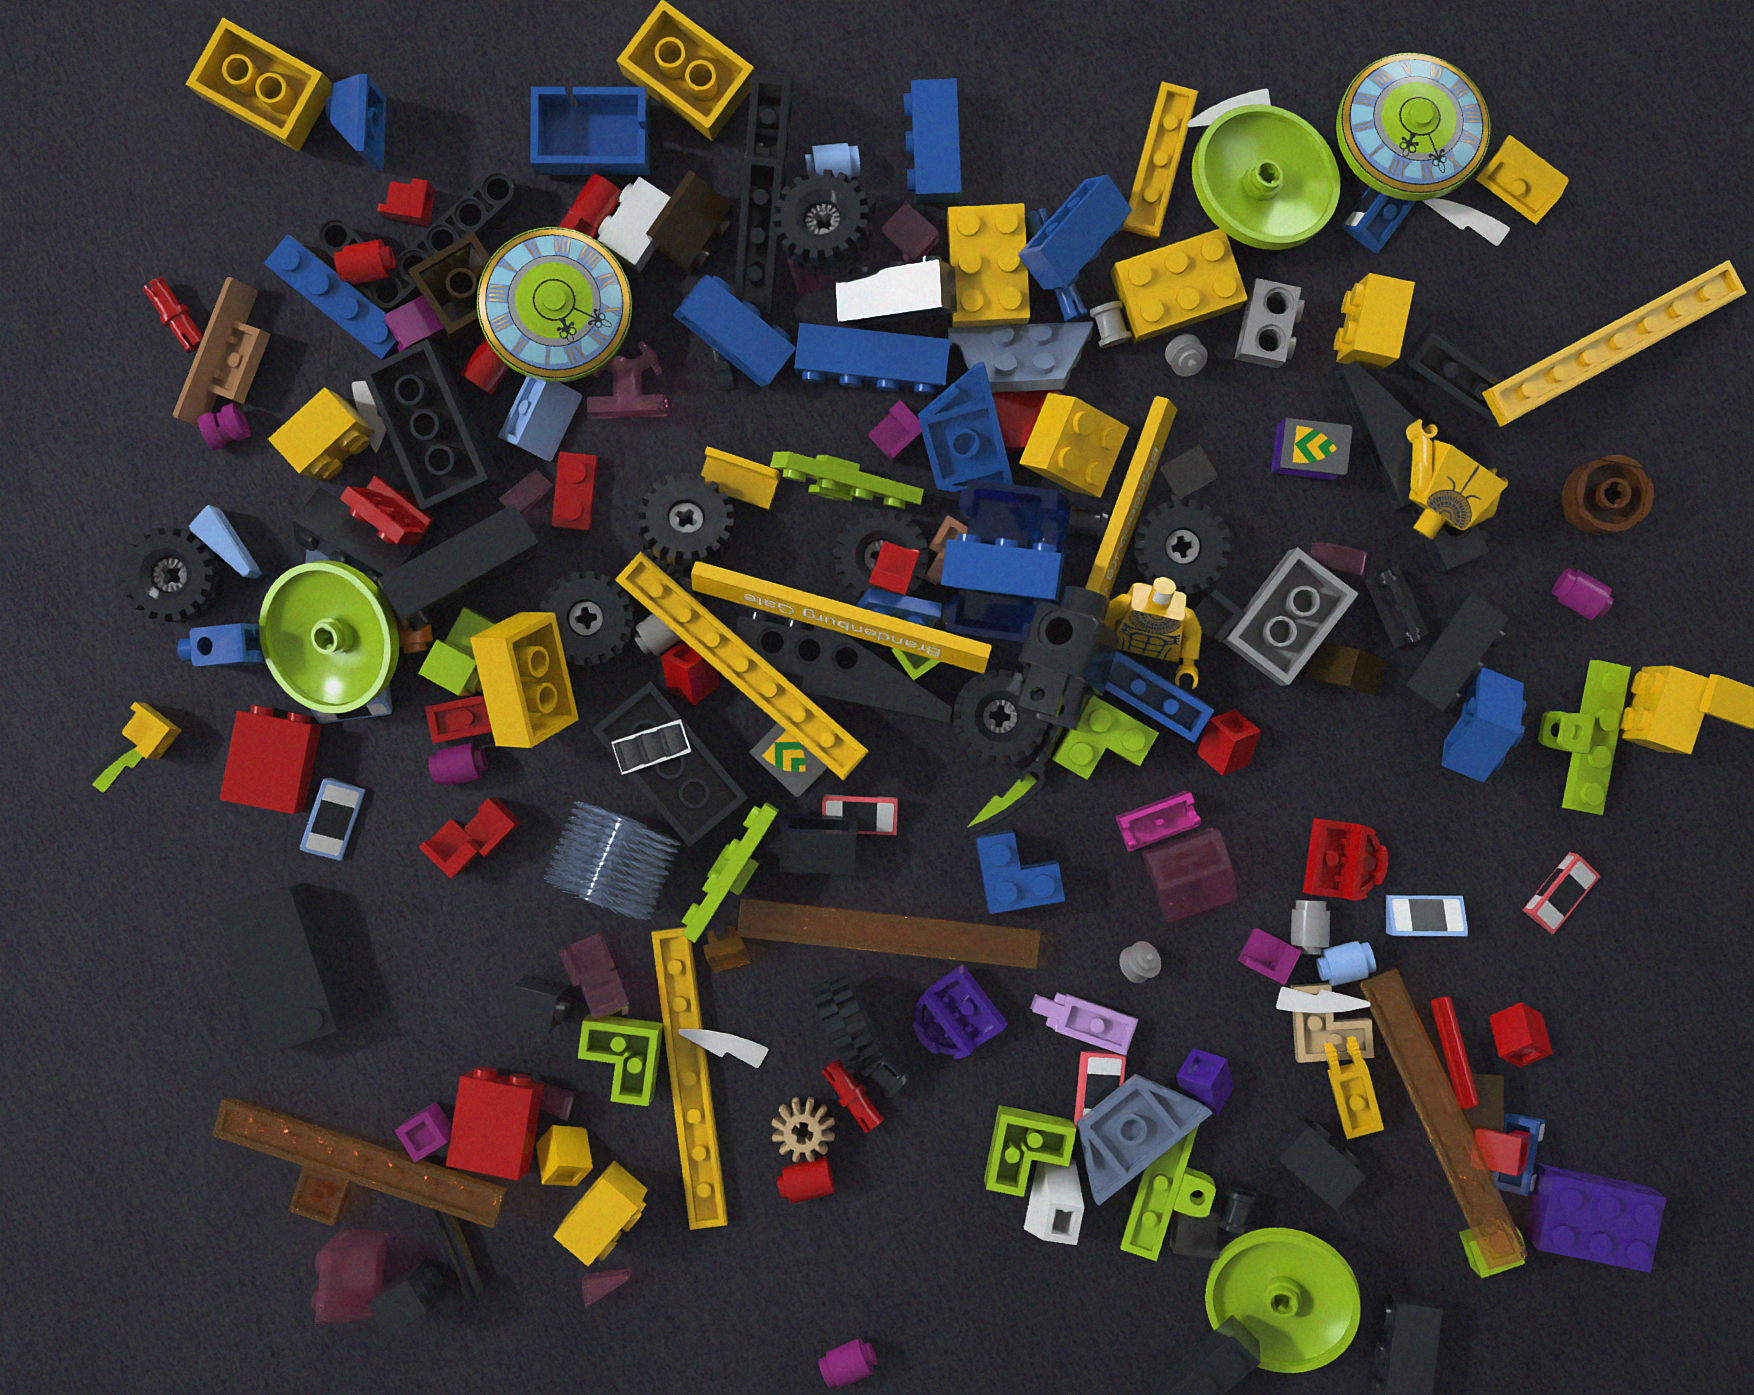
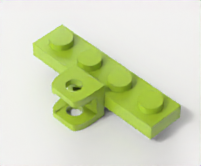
(843, 480)
(1590, 736)
(730, 871)
(1165, 1187)

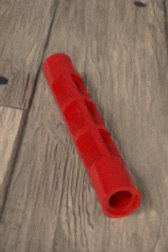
(589, 210)

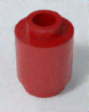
(364, 262)

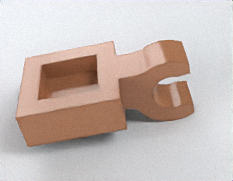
(948, 530)

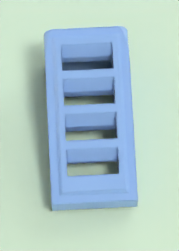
(220, 536)

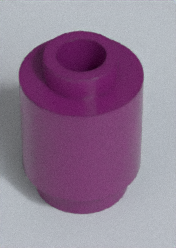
(1583, 593)
(458, 764)
(848, 1363)

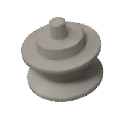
(1186, 355)
(1140, 962)

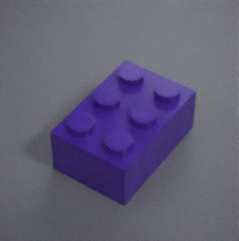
(1594, 1218)

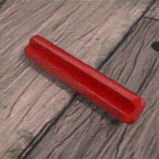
(1455, 1052)

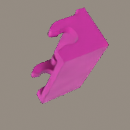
(1158, 820)

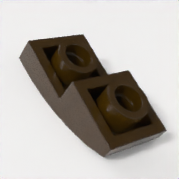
(1490, 1111)

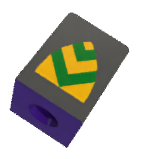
(1311, 449)
(788, 760)

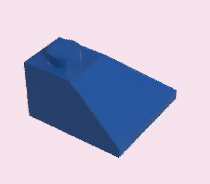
(359, 114)

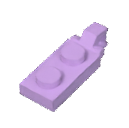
(1087, 1021)

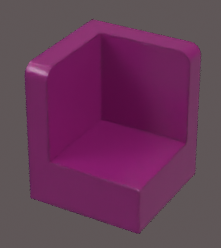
(413, 324)
(896, 431)
(1269, 956)
(425, 1131)

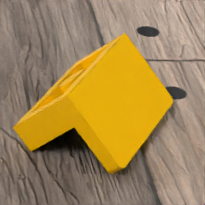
(1523, 179)
(741, 478)

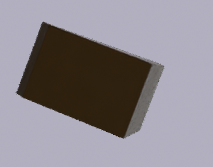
(1346, 668)

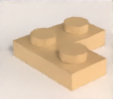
(1316, 1029)

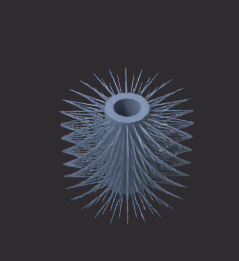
(612, 860)

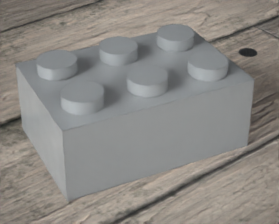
(1289, 616)

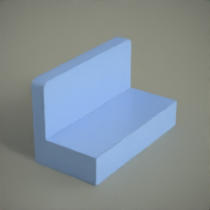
(540, 417)

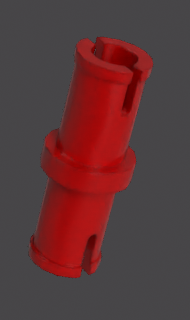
(174, 314)
(852, 1095)

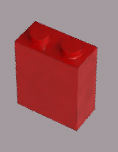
(271, 760)
(495, 1123)

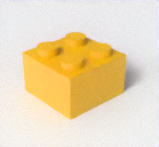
(1374, 321)
(322, 436)
(1074, 444)
(1664, 709)
(596, 1219)

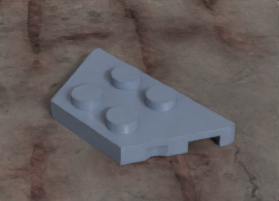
(1025, 354)
(1132, 1131)

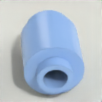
(834, 157)
(1346, 963)

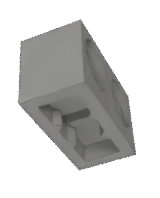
(1260, 321)

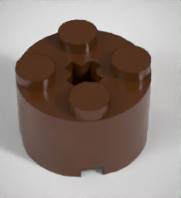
(1622, 480)

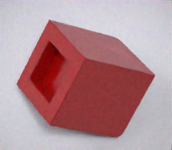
(409, 202)
(894, 568)
(689, 674)
(1228, 742)
(492, 825)
(451, 849)
(1520, 1035)
(1504, 1151)

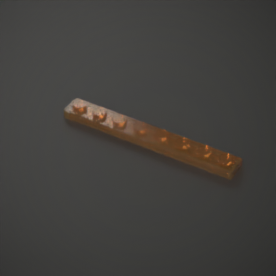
(888, 933)
(1443, 1120)
(359, 1162)

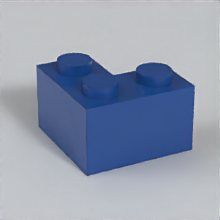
(1487, 725)
(1012, 885)

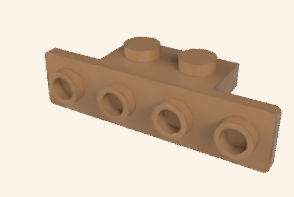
(225, 355)

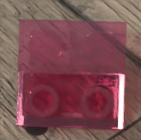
(1191, 874)
(349, 1275)

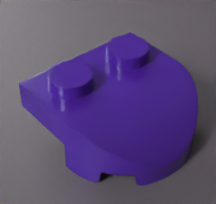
(956, 1015)

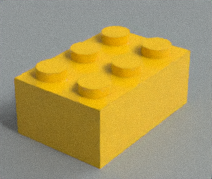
(687, 70)
(260, 84)
(988, 271)
(1178, 285)
(524, 679)

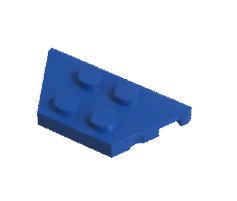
(965, 434)

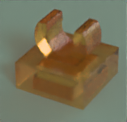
(727, 952)

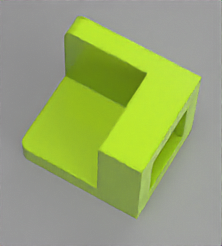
(914, 664)

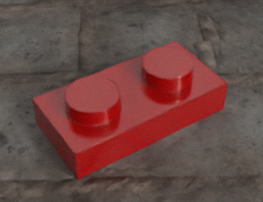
(575, 491)
(458, 719)

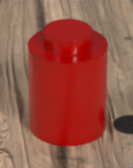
(806, 1180)

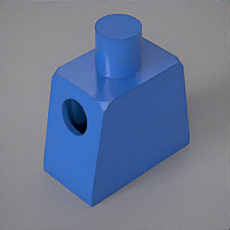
(222, 646)

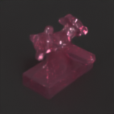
(627, 389)

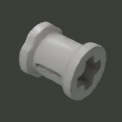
(1110, 324)

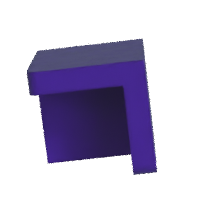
(1206, 1079)

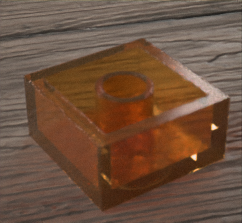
(319, 1196)

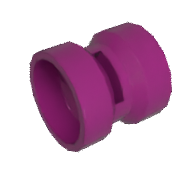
(224, 426)

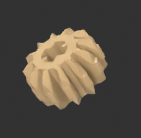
(789, 1133)

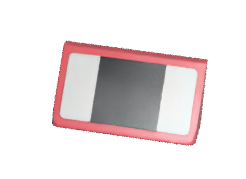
(874, 813)
(1561, 892)
(1098, 1077)

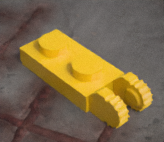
(1353, 1091)

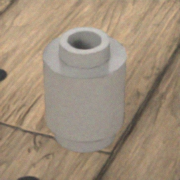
(654, 635)
(1310, 926)

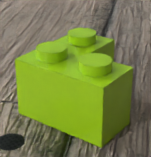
(453, 661)
(1099, 729)
(634, 1049)
(1022, 1137)

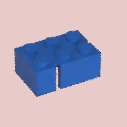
(598, 136)

